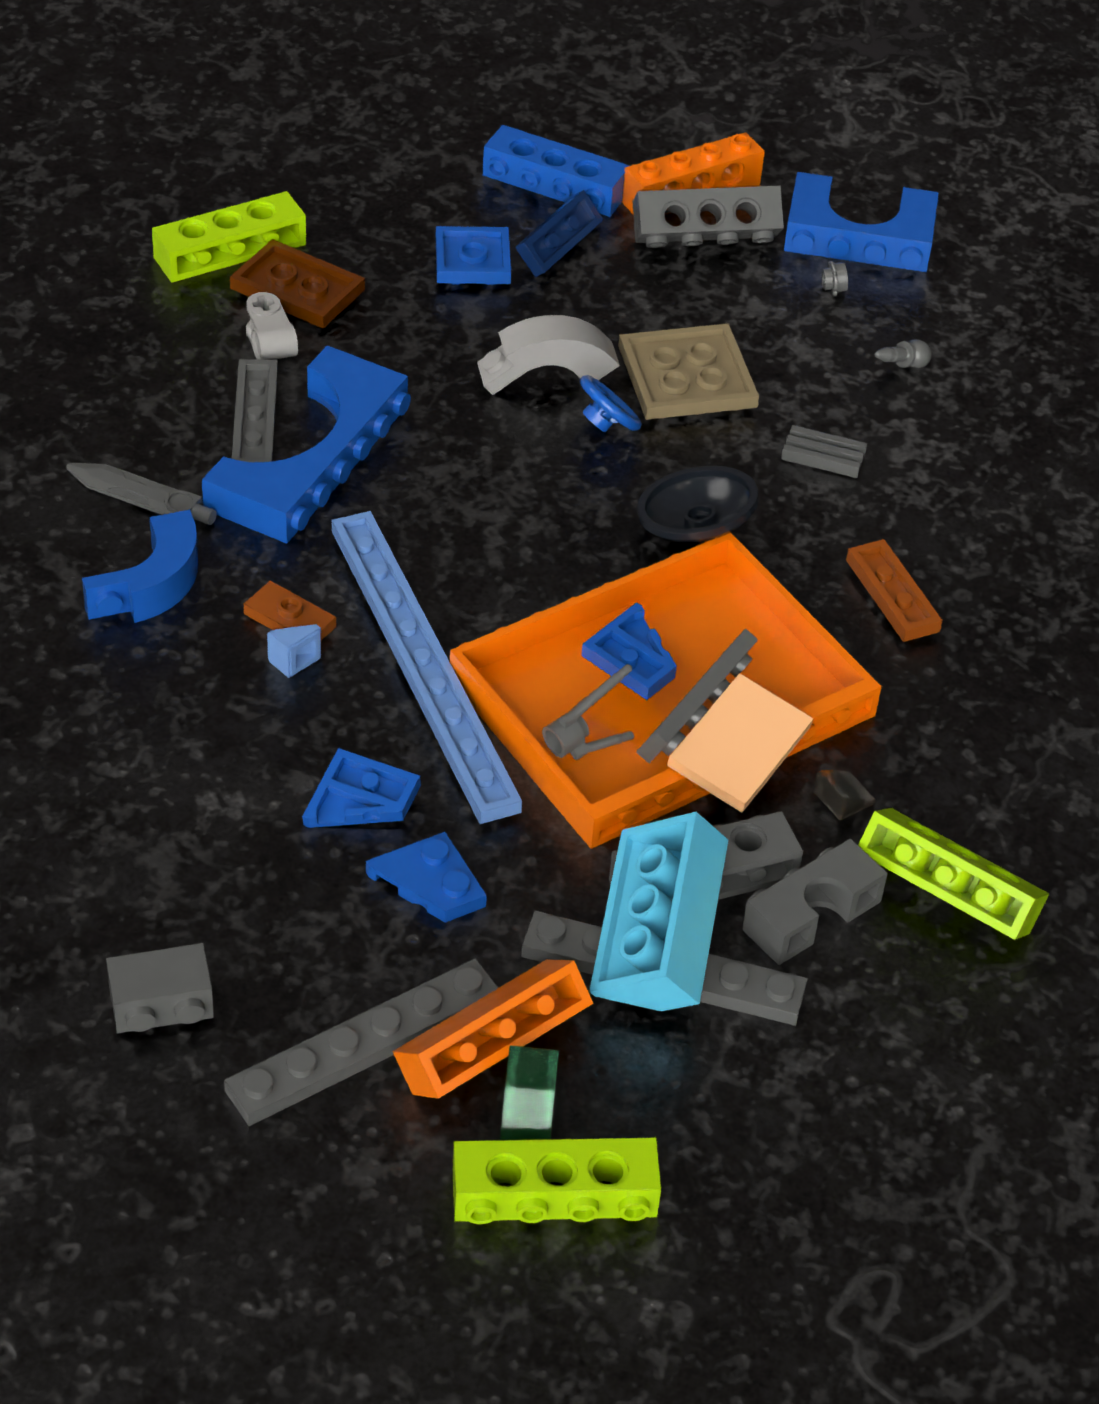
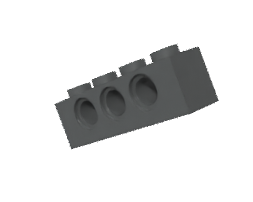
(760, 202)
(756, 855)

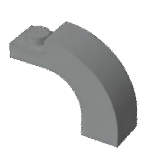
(546, 342)

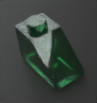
(529, 1094)

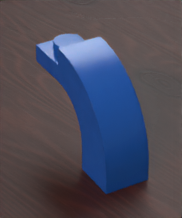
(154, 583)

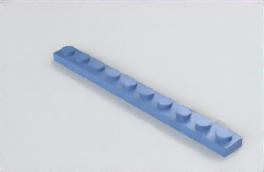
(427, 669)

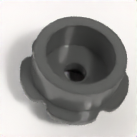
(835, 277)

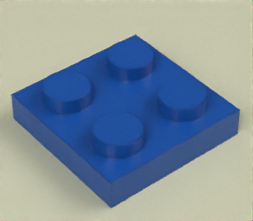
(473, 255)

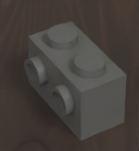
(160, 988)

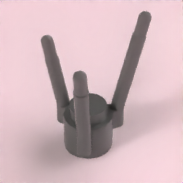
(569, 731)

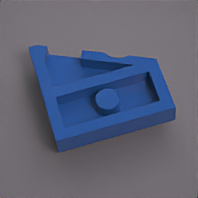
(632, 643)
(431, 876)

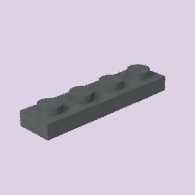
(255, 410)
(691, 707)

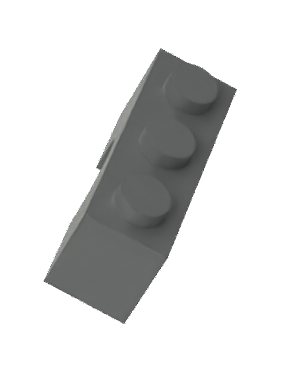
(838, 879)

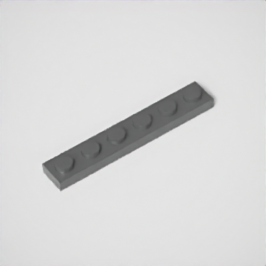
(726, 981)
(354, 1043)

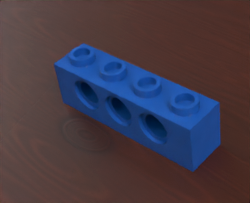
(553, 169)

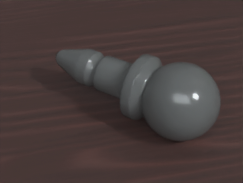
(906, 354)

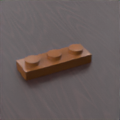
(894, 590)

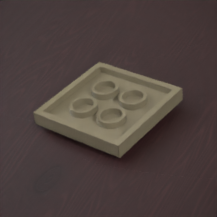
(688, 371)

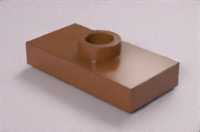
(281, 609)

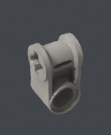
(269, 328)

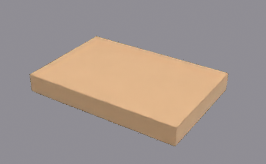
(740, 742)

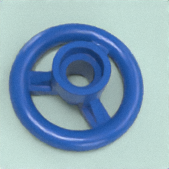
(607, 406)

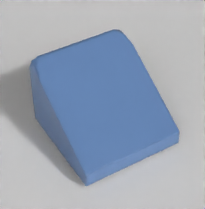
(294, 648)

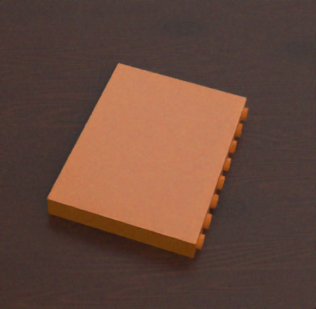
(698, 606)

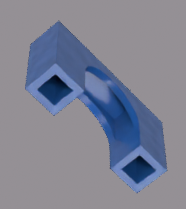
(898, 243)

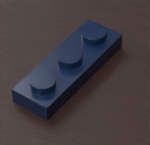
(559, 233)

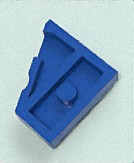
(360, 793)

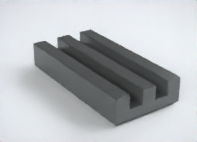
(824, 451)

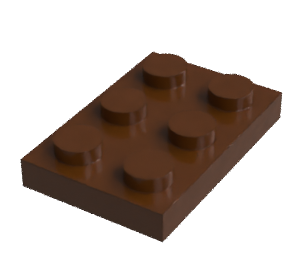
(302, 282)

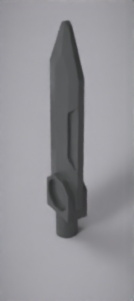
(140, 491)

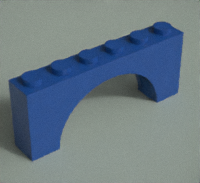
(285, 493)

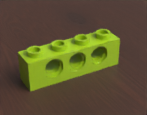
(227, 236)
(953, 873)
(573, 1162)

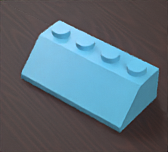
(660, 914)

